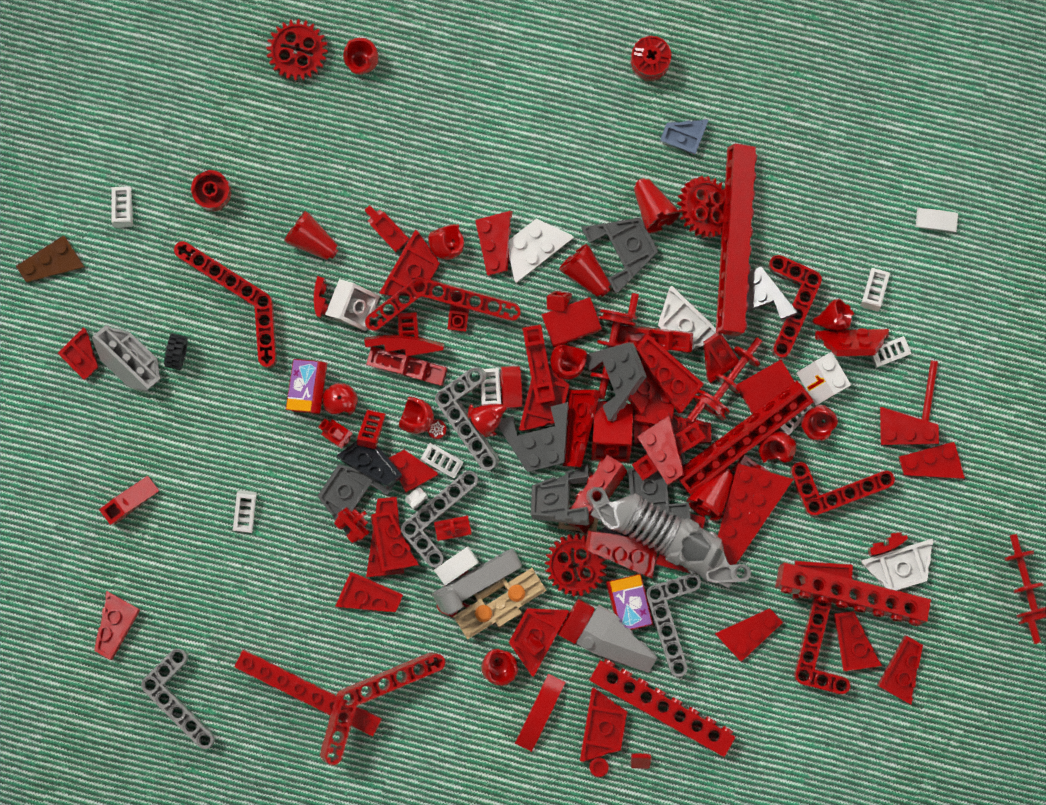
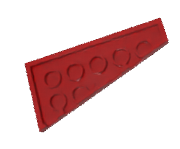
(748, 506)

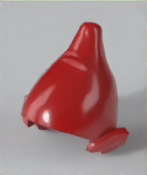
(835, 316)
(486, 417)

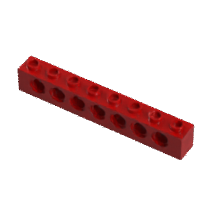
(745, 436)
(918, 605)
(303, 690)
(719, 746)

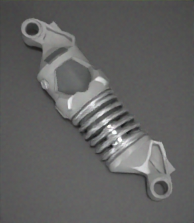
(675, 538)

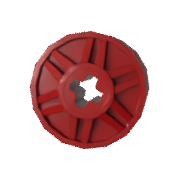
(647, 68)

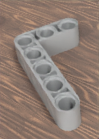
(458, 424)
(435, 514)
(450, 596)
(667, 620)
(174, 702)

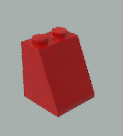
(612, 437)

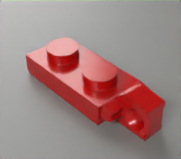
(386, 229)

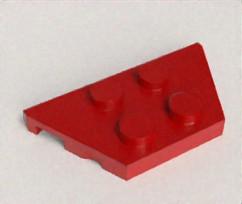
(413, 262)
(853, 342)
(540, 414)
(545, 626)
(603, 727)

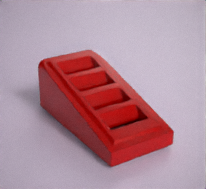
(402, 316)
(366, 441)

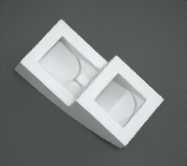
(936, 220)
(456, 566)

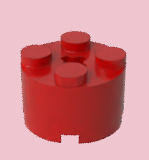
(206, 180)

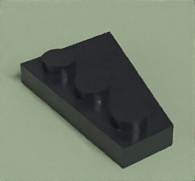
(371, 463)

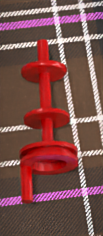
(616, 318)
(712, 403)
(1035, 614)

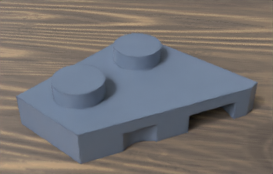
(684, 135)

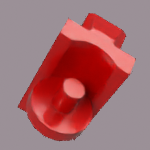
(335, 432)
(355, 522)
(452, 528)

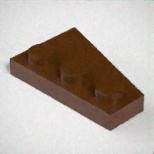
(52, 260)

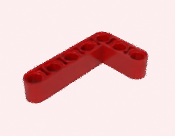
(799, 305)
(838, 493)
(814, 648)

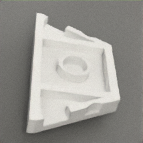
(534, 246)
(682, 316)
(902, 566)

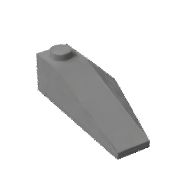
(612, 640)

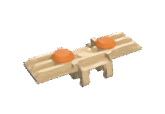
(502, 609)

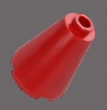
(654, 206)
(311, 237)
(586, 271)
(712, 496)

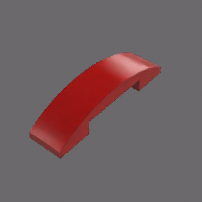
(538, 364)
(685, 439)
(540, 712)

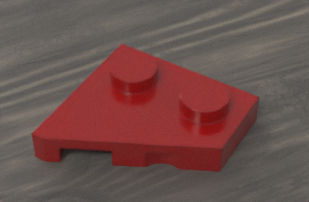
(80, 354)
(718, 356)
(412, 469)

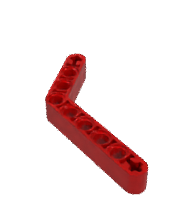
(237, 289)
(445, 297)
(373, 691)

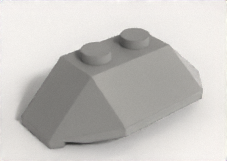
(127, 358)

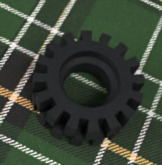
(175, 351)

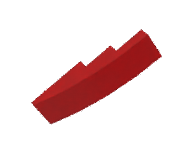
(666, 338)
(411, 344)
(406, 366)

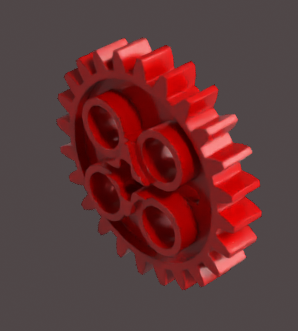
(290, 66)
(704, 206)
(559, 567)

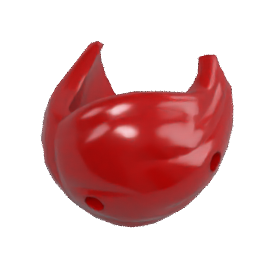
(360, 55)
(446, 242)
(568, 361)
(347, 402)
(416, 416)
(813, 425)
(777, 446)
(499, 671)

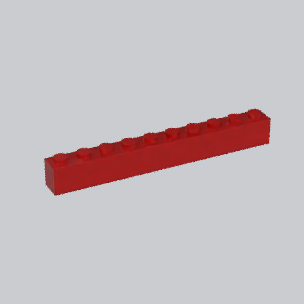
(736, 240)

